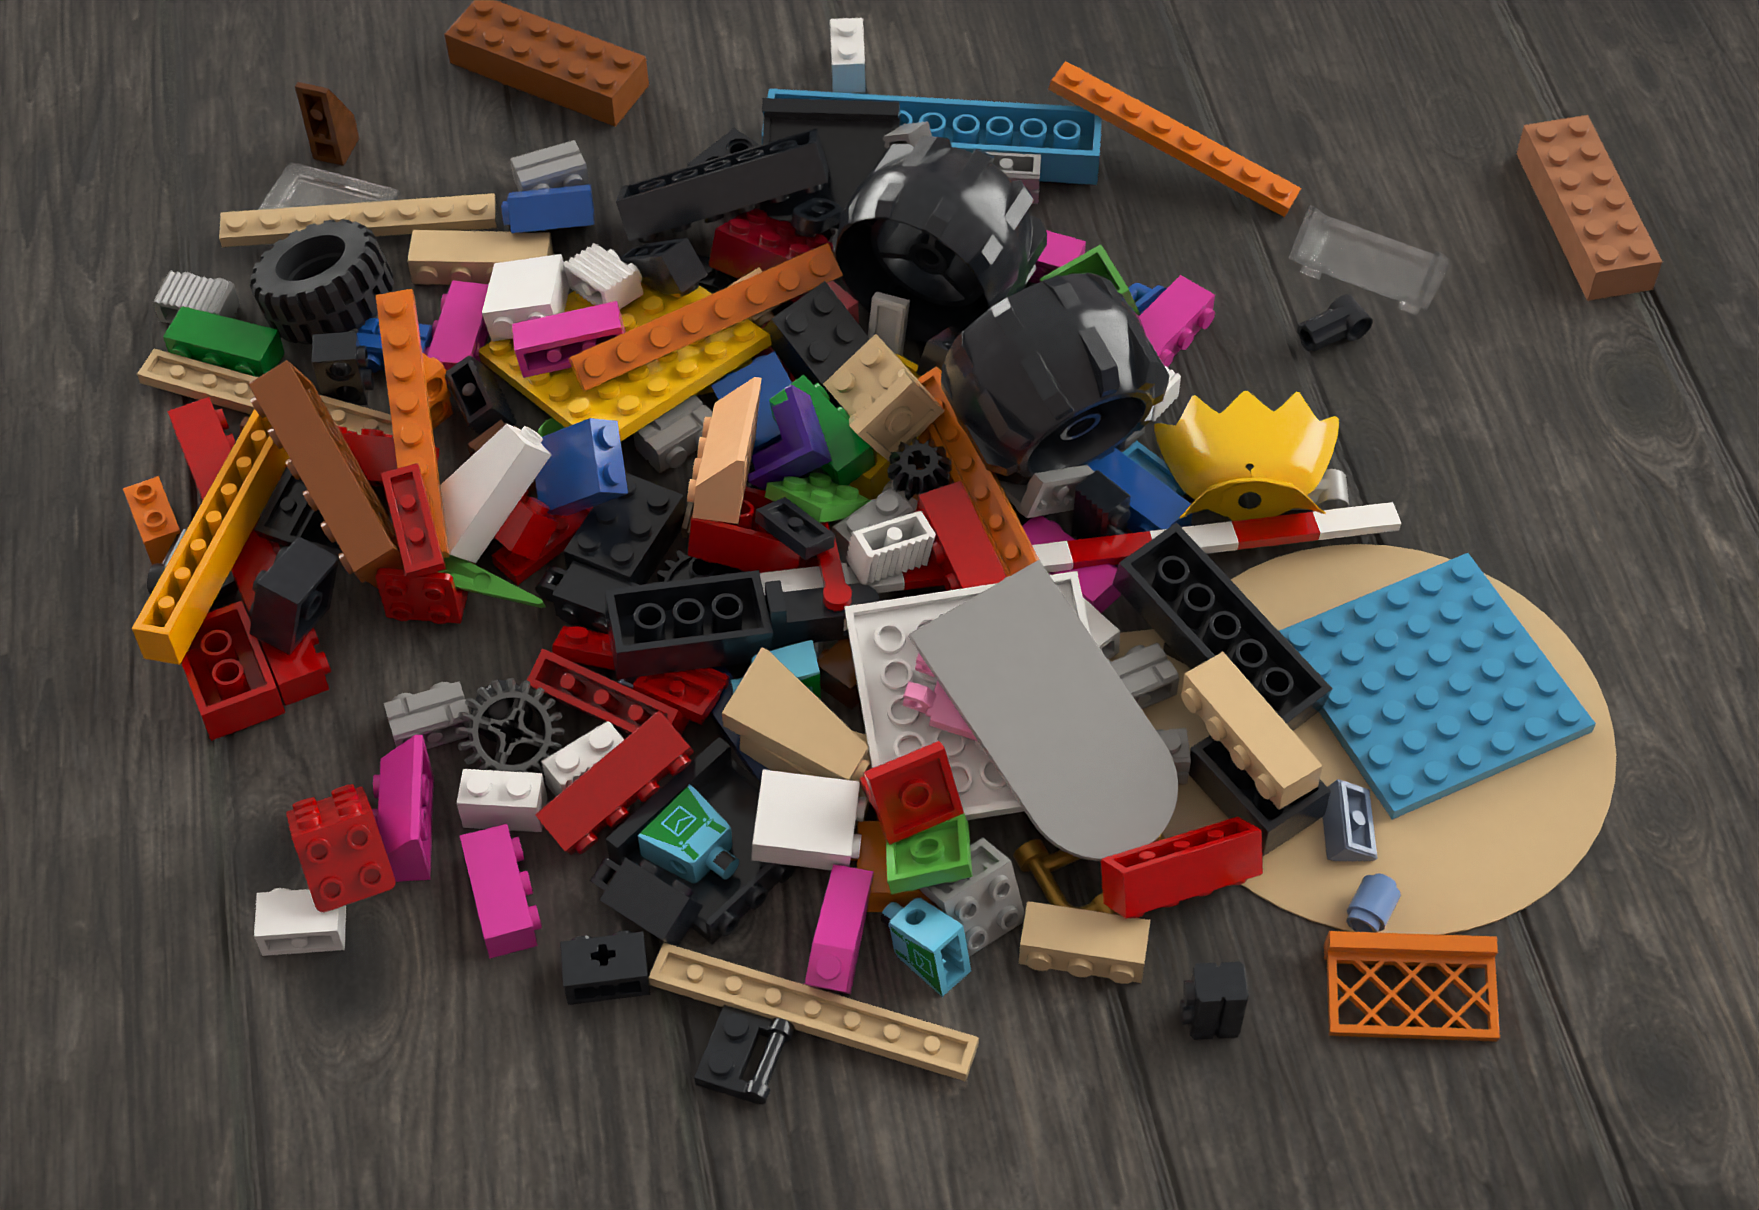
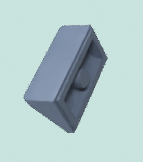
(1349, 823)

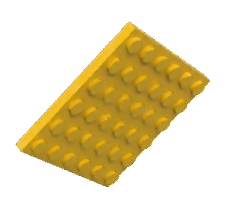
(644, 392)

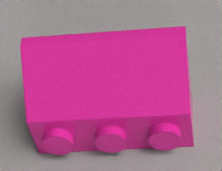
(406, 809)

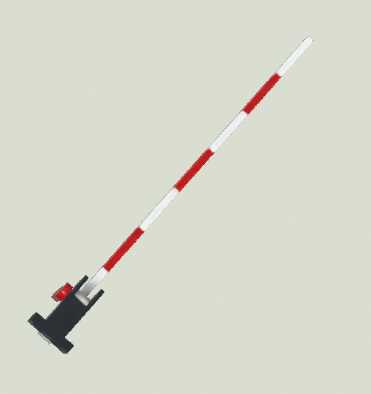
(813, 600)

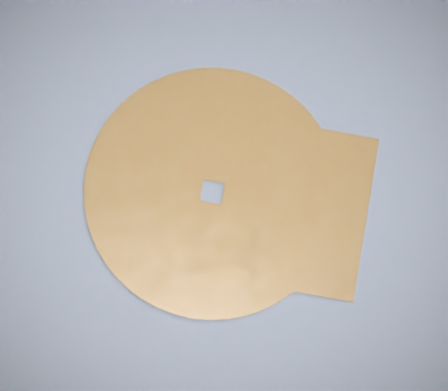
(1455, 858)

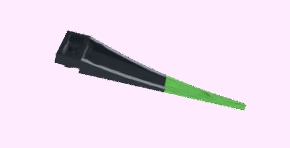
(292, 517)

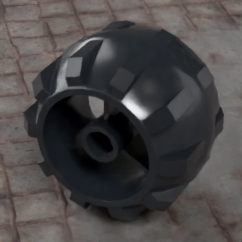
(938, 233)
(1053, 377)

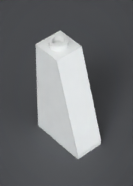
(488, 489)

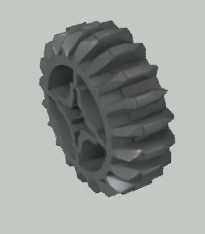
(515, 713)

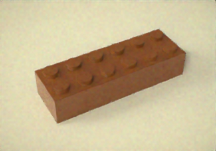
(547, 60)
(328, 471)

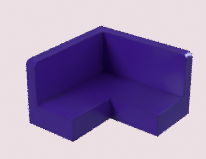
(801, 446)

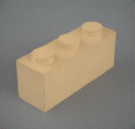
(1084, 942)

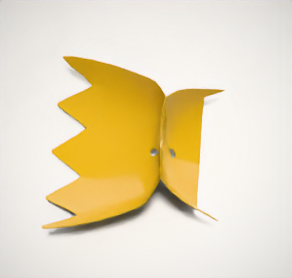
(1211, 453)

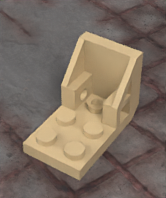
(882, 398)

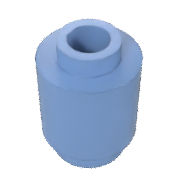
(1373, 903)

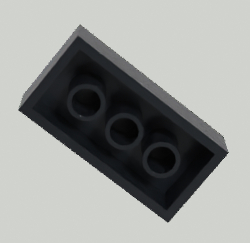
(687, 624)

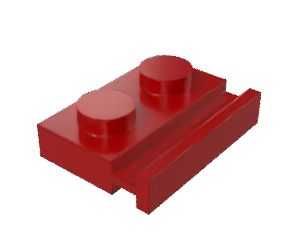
(688, 691)

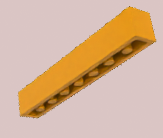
(210, 545)

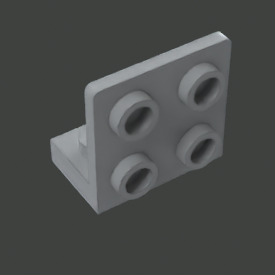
(1046, 491)
(984, 903)

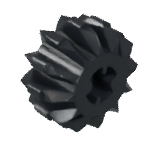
(931, 460)

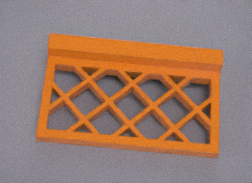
(1418, 951)

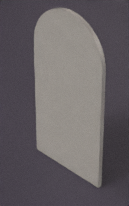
(1053, 716)

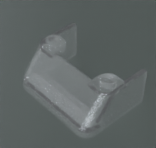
(1368, 261)

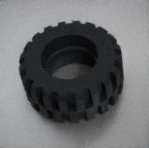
(321, 280)

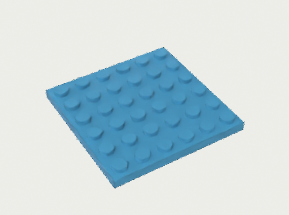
(1436, 685)

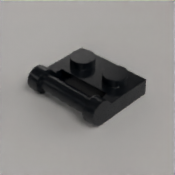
(732, 1048)

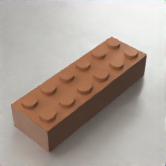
(1588, 208)

